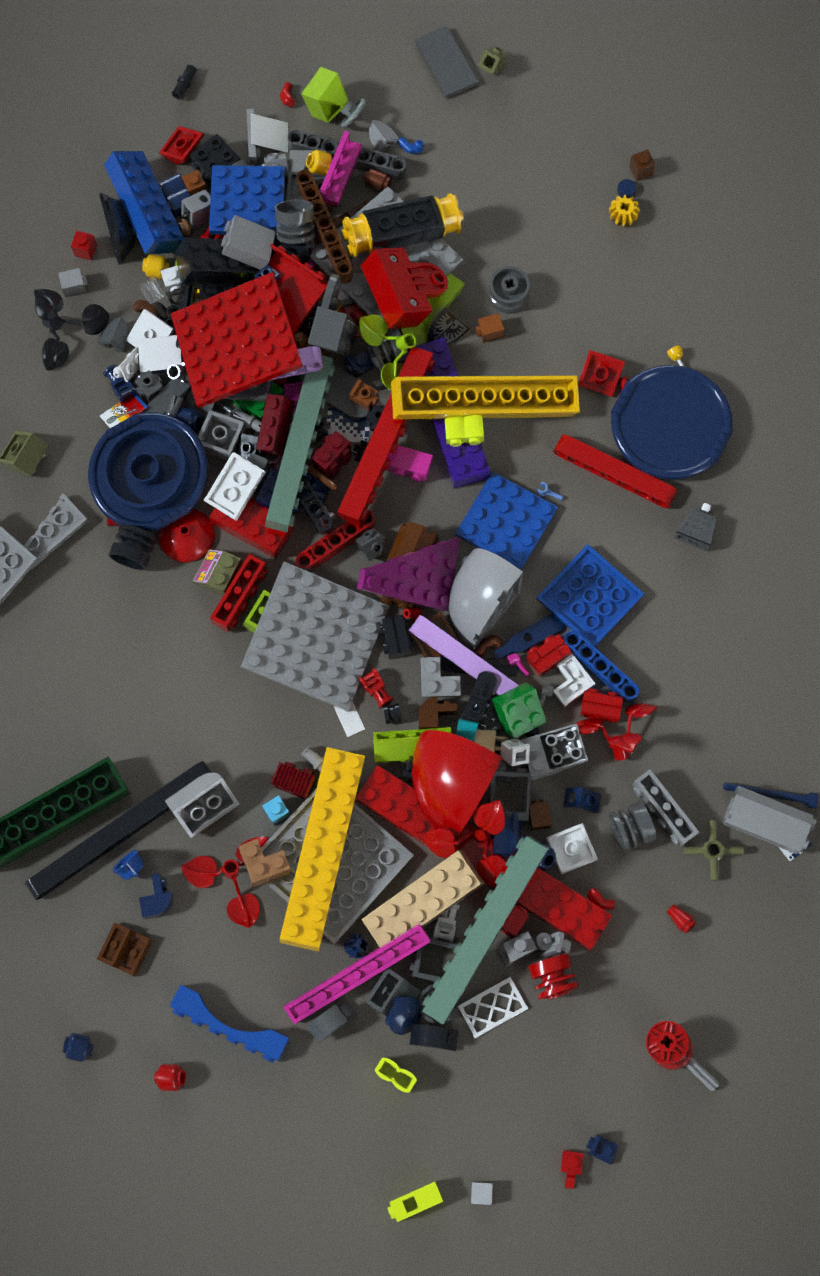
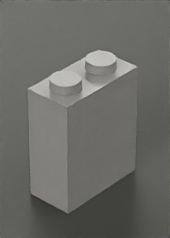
(247, 242)

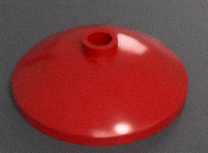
(193, 544)

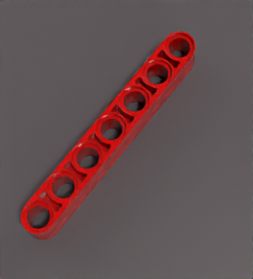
(615, 471)

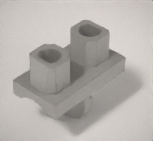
(552, 944)

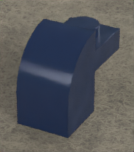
(157, 904)

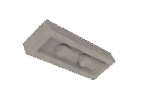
(254, 152)

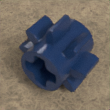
(356, 945)

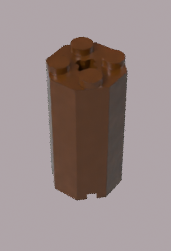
(409, 539)

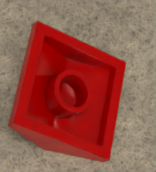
(181, 145)
(601, 373)

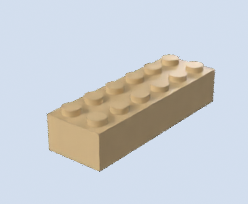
(424, 898)

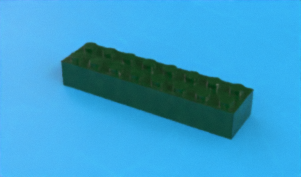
(60, 809)

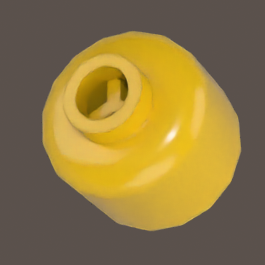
(318, 162)
(154, 264)

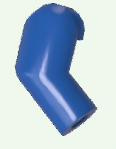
(416, 147)

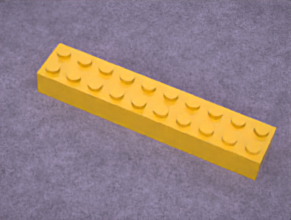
(485, 396)
(322, 849)

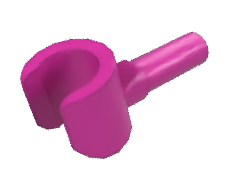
(514, 659)

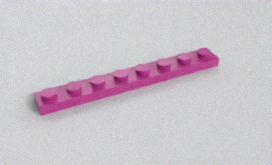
(357, 973)

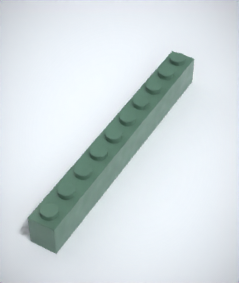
(298, 447)
(485, 930)

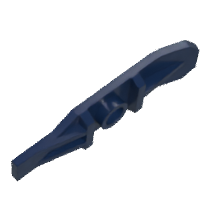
(538, 631)

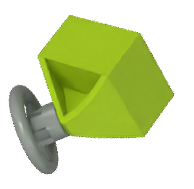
(327, 97)

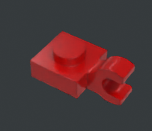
(571, 1165)

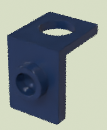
(584, 799)

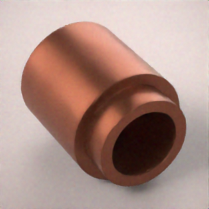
(377, 179)

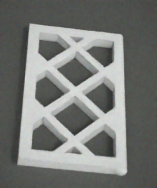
(508, 1014)

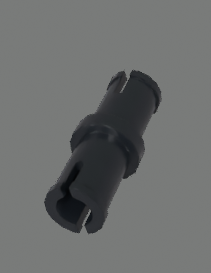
(184, 82)

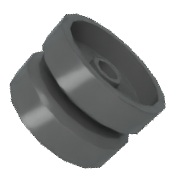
(509, 289)

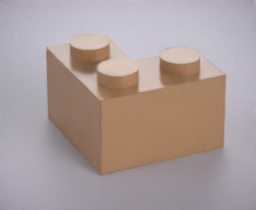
(262, 868)

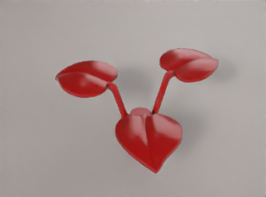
(621, 744)
(489, 820)
(201, 874)

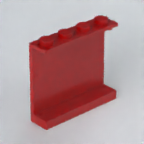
(298, 285)

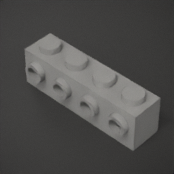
(665, 808)

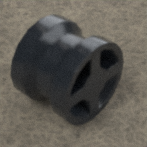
(392, 713)

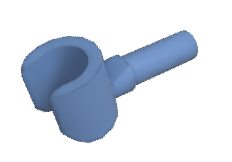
(548, 492)

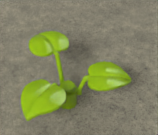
(373, 332)

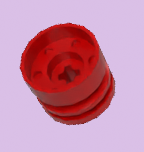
(553, 976)
(679, 1051)

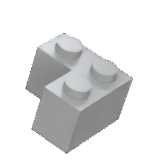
(432, 682)

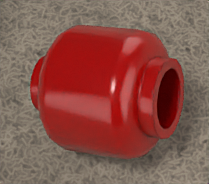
(170, 1077)

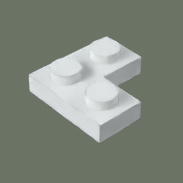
(577, 681)

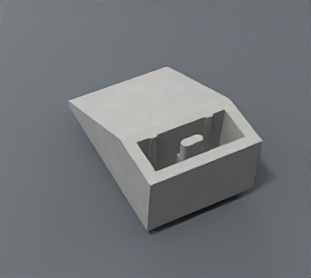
(555, 751)

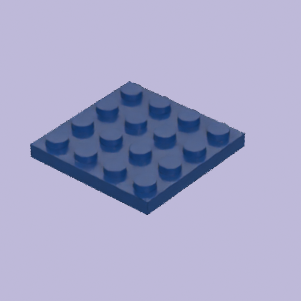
(245, 192)
(506, 520)
(590, 596)

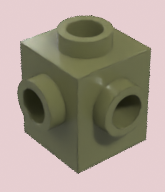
(493, 60)

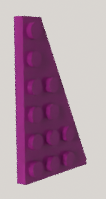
(416, 577)

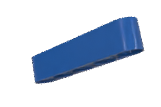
(604, 675)

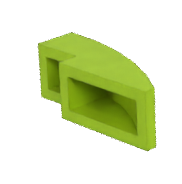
(454, 289)

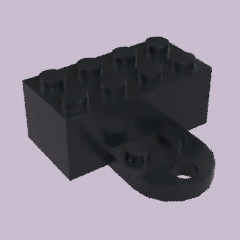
(204, 265)

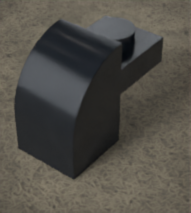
(434, 1037)

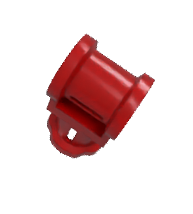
(373, 686)

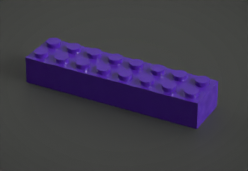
(466, 462)

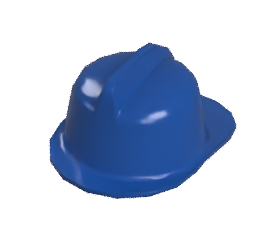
(129, 865)

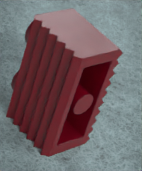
(293, 780)

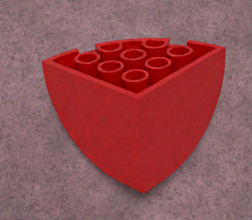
(451, 777)

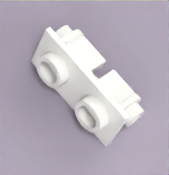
(128, 366)

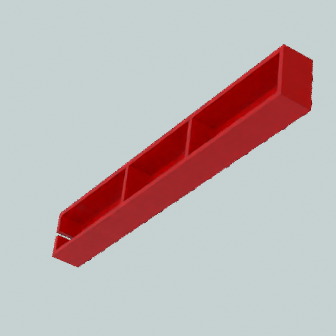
(542, 897)

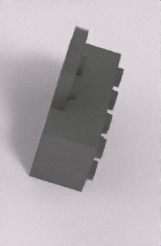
(333, 329)

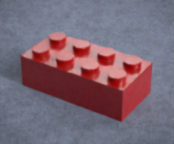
(252, 530)

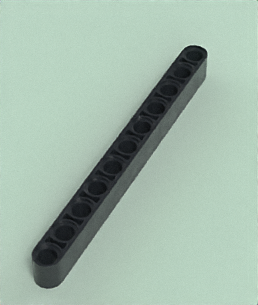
(110, 835)

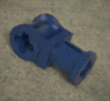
(120, 387)

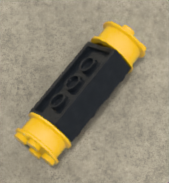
(402, 224)

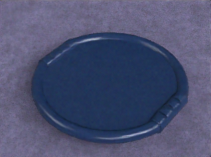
(671, 422)
(148, 471)

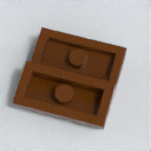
(124, 949)

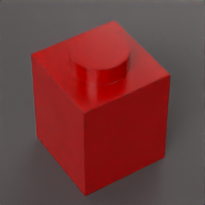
(84, 245)

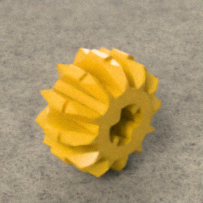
(624, 210)

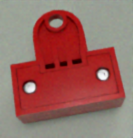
(402, 286)

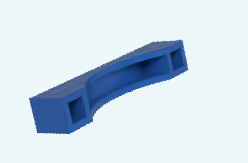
(191, 1004)

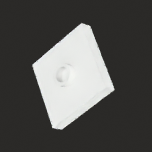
(148, 327)
(572, 848)

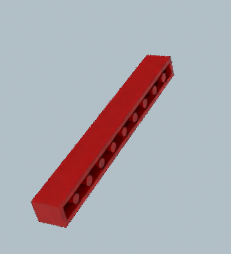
(381, 446)

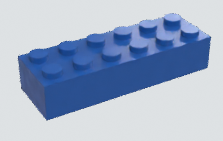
(143, 202)

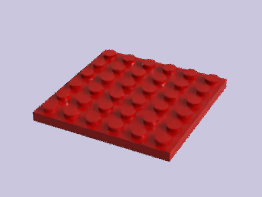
(236, 340)

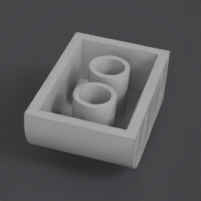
(202, 803)

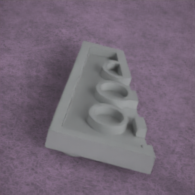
(60, 524)

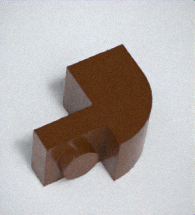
(431, 710)

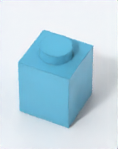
(276, 810)

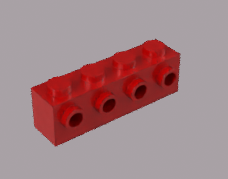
(238, 593)

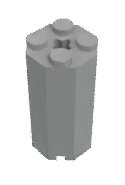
(769, 820)

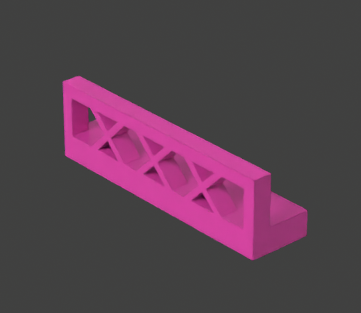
(340, 170)

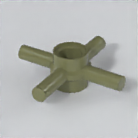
(713, 858)

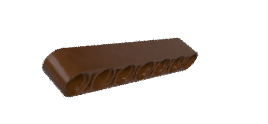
(327, 233)

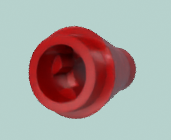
(682, 919)

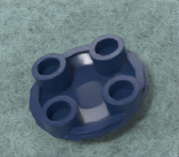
(404, 1014)

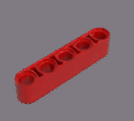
(331, 549)

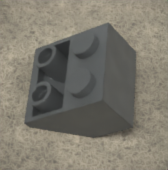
(387, 989)

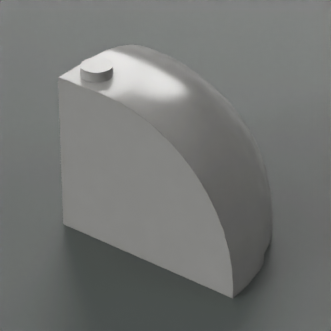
(481, 595)

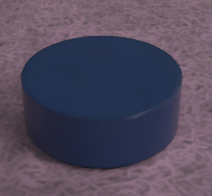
(626, 187)

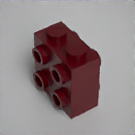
(332, 455)

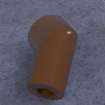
(142, 304)

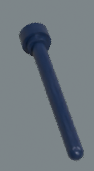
(810, 799)

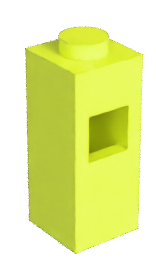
(415, 1202)

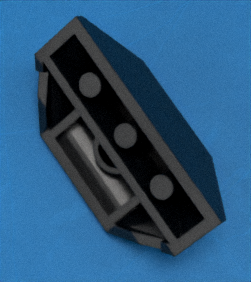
(119, 227)

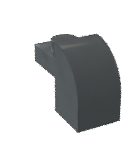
(331, 1020)

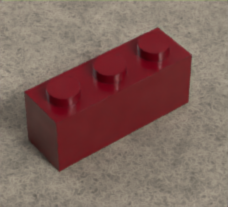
(275, 425)

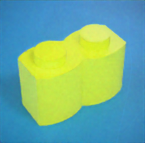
(464, 430)
(390, 1072)

